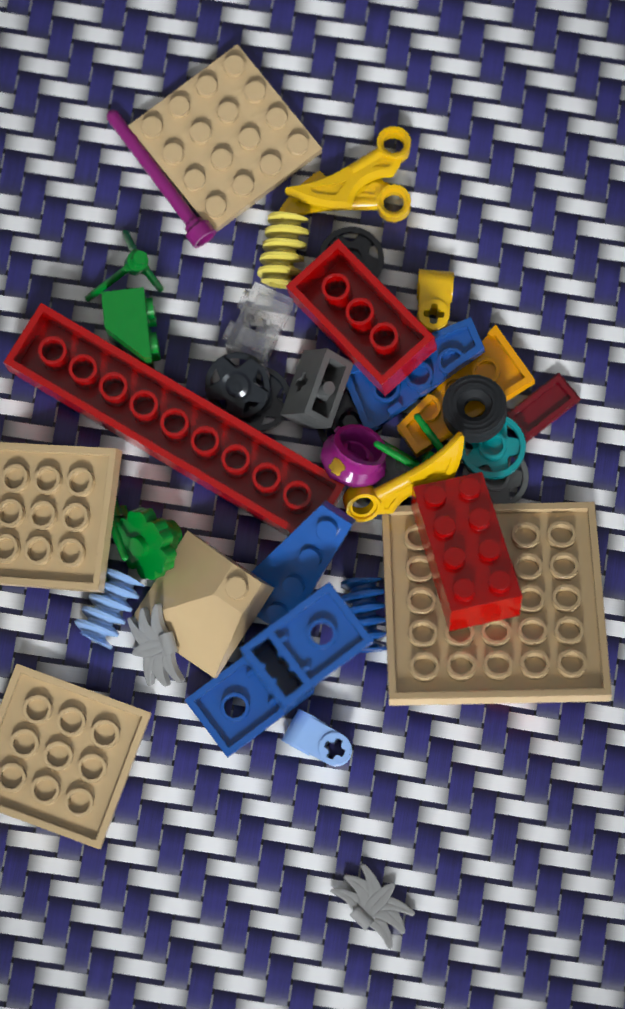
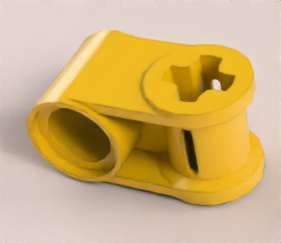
(434, 297)

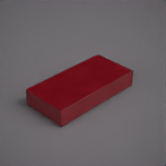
(544, 406)

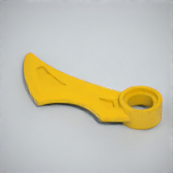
(341, 188)
(368, 198)
(391, 494)

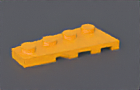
(497, 363)

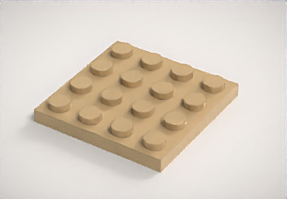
(225, 138)
(56, 515)
(65, 754)

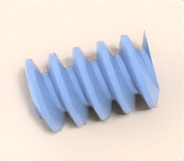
(108, 607)

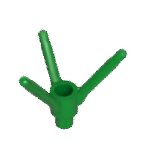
(134, 264)

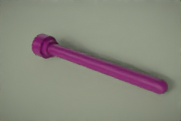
(197, 229)

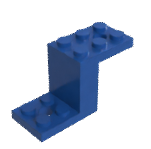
(279, 669)

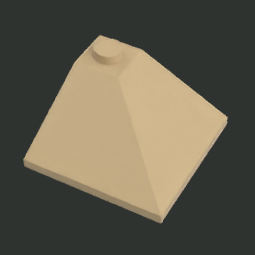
(206, 603)

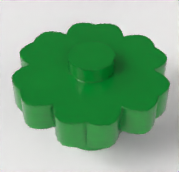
(149, 542)

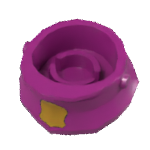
(352, 457)

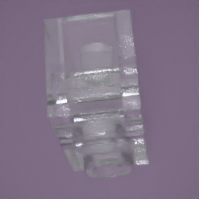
(260, 303)

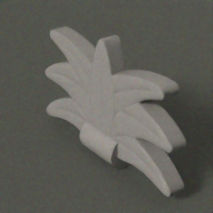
(155, 646)
(374, 905)

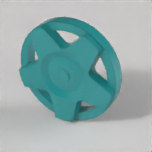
(496, 452)

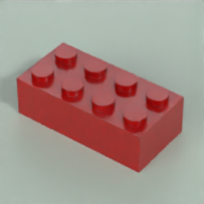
(362, 317)
(466, 551)

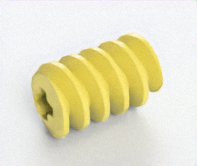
(281, 248)

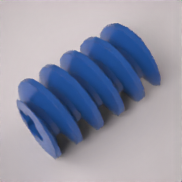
(364, 606)

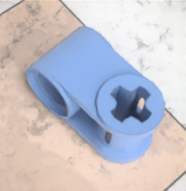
(313, 735)

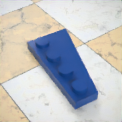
(456, 348)
(302, 560)

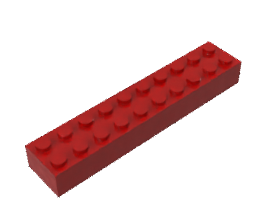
(169, 422)

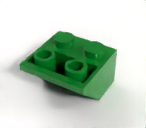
(129, 323)

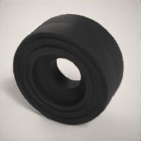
(475, 389)

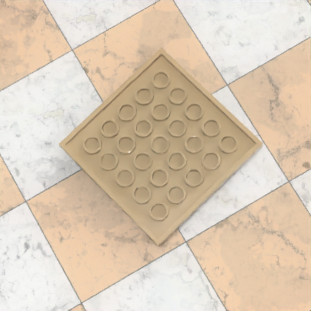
(541, 656)

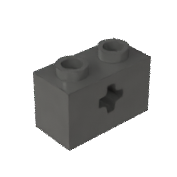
(317, 389)

